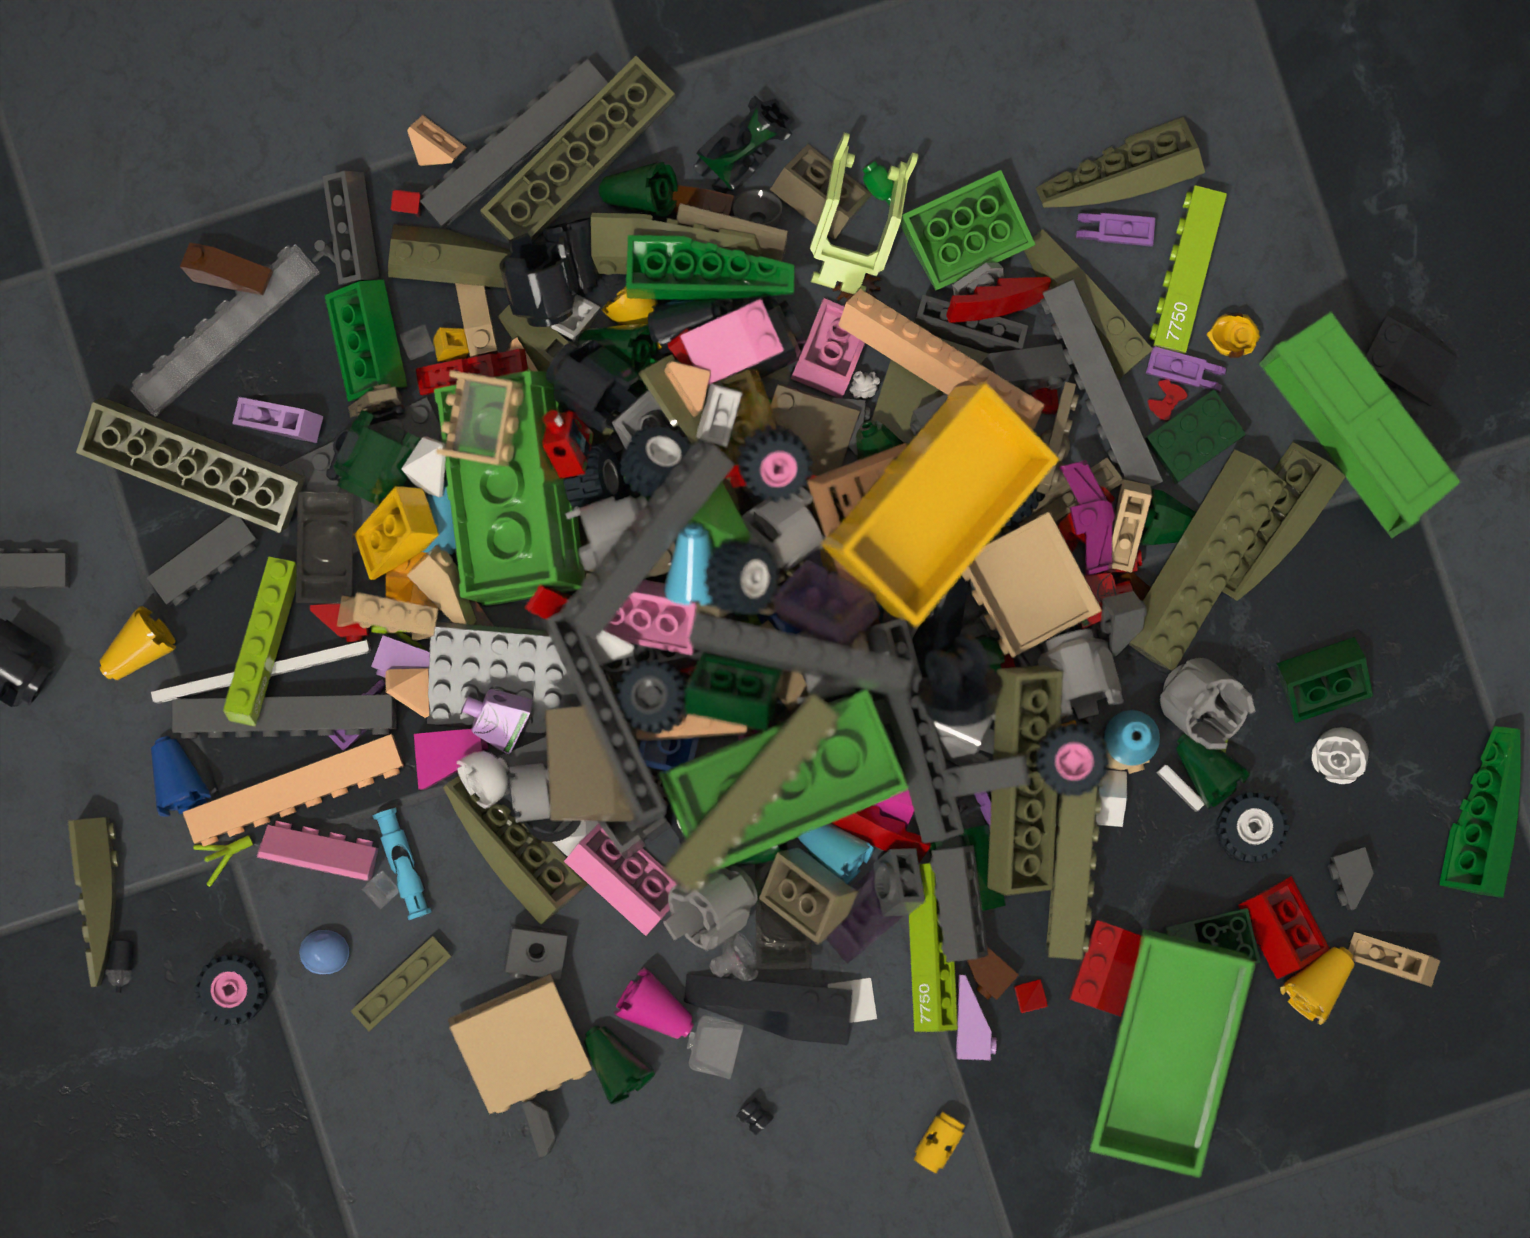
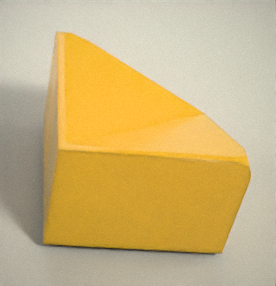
(450, 344)

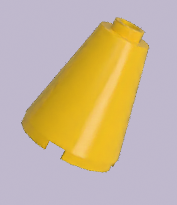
(628, 310)
(136, 645)
(1319, 984)

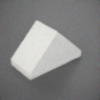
(1113, 799)

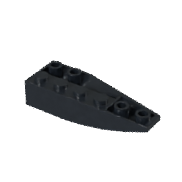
(941, 624)

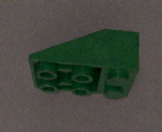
(1225, 930)

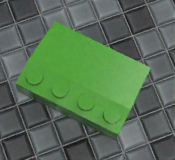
(966, 230)

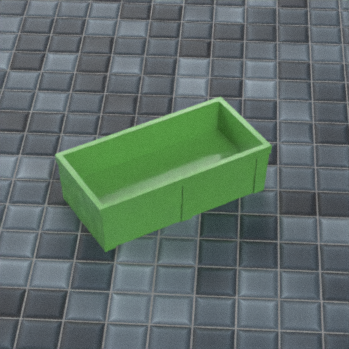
(1359, 424)
(513, 517)
(843, 777)
(1172, 1053)

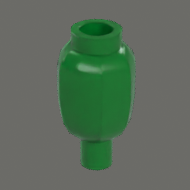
(877, 183)

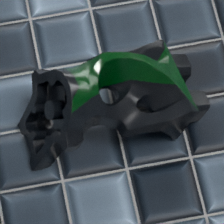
(729, 161)

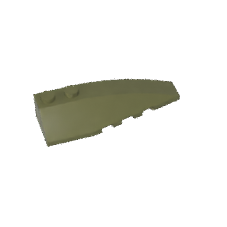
(679, 415)
(95, 873)

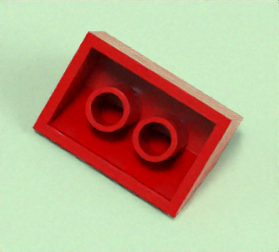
(1285, 928)
(1106, 968)

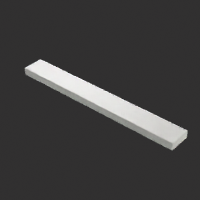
(279, 667)

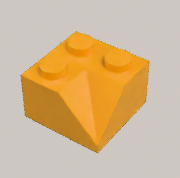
(402, 588)

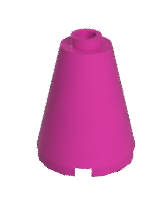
(653, 1007)

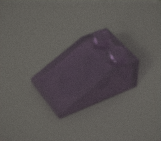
(863, 922)

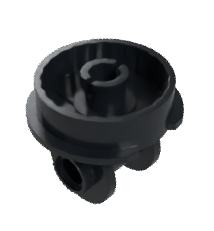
(959, 685)

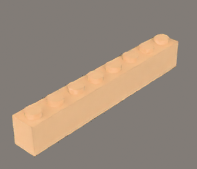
(927, 354)
(294, 789)

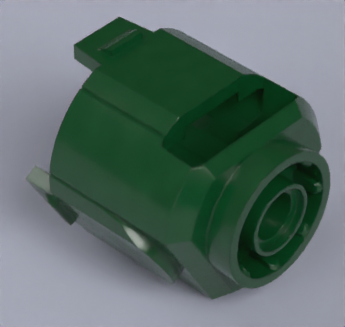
(373, 461)

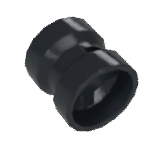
(755, 1116)

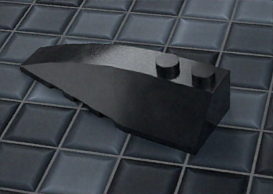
(778, 1008)

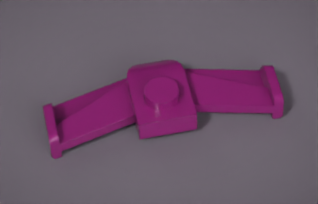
(1091, 516)

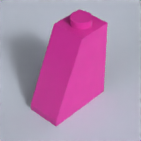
(440, 751)

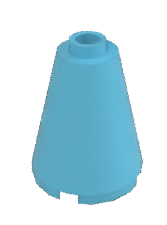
(442, 515)
(688, 567)
(1119, 739)
(837, 850)

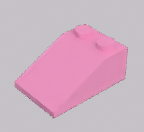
(732, 341)
(828, 353)

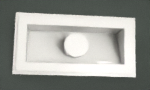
(718, 415)

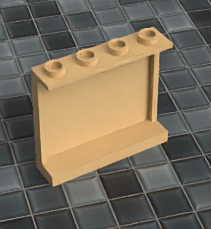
(1030, 585)
(520, 1044)

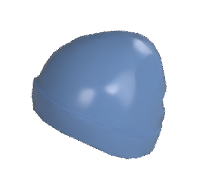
(324, 952)

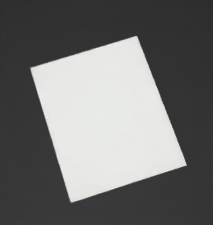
(862, 999)

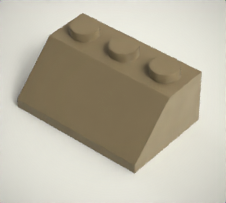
(805, 188)
(807, 894)

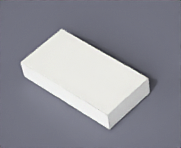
(1180, 787)

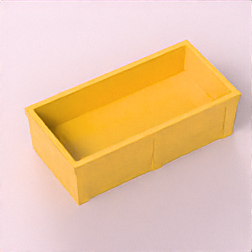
(940, 502)

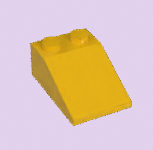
(396, 531)

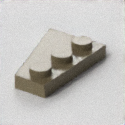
(379, 399)

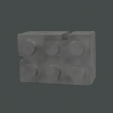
(629, 837)

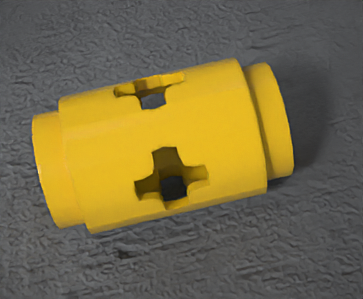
(932, 1152)

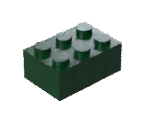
(1195, 437)

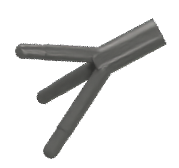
(324, 249)

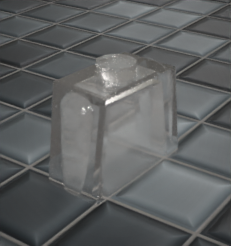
(714, 1046)

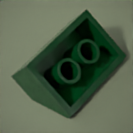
(1325, 679)
(733, 691)
(980, 838)

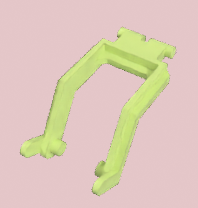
(845, 264)

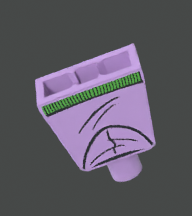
(499, 717)

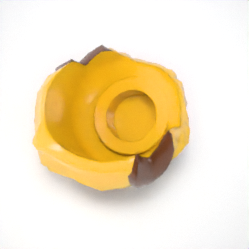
(1234, 334)

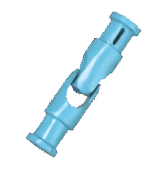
(408, 881)

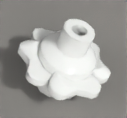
(864, 385)

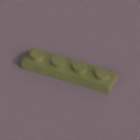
(401, 983)

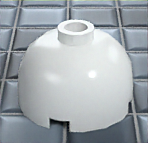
(1340, 755)
(484, 776)

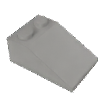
(639, 414)

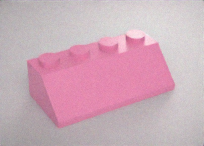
(653, 620)
(319, 852)
(631, 885)

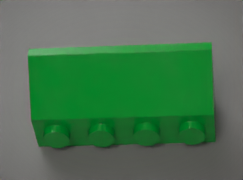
(365, 338)

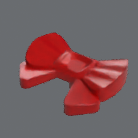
(1163, 408)

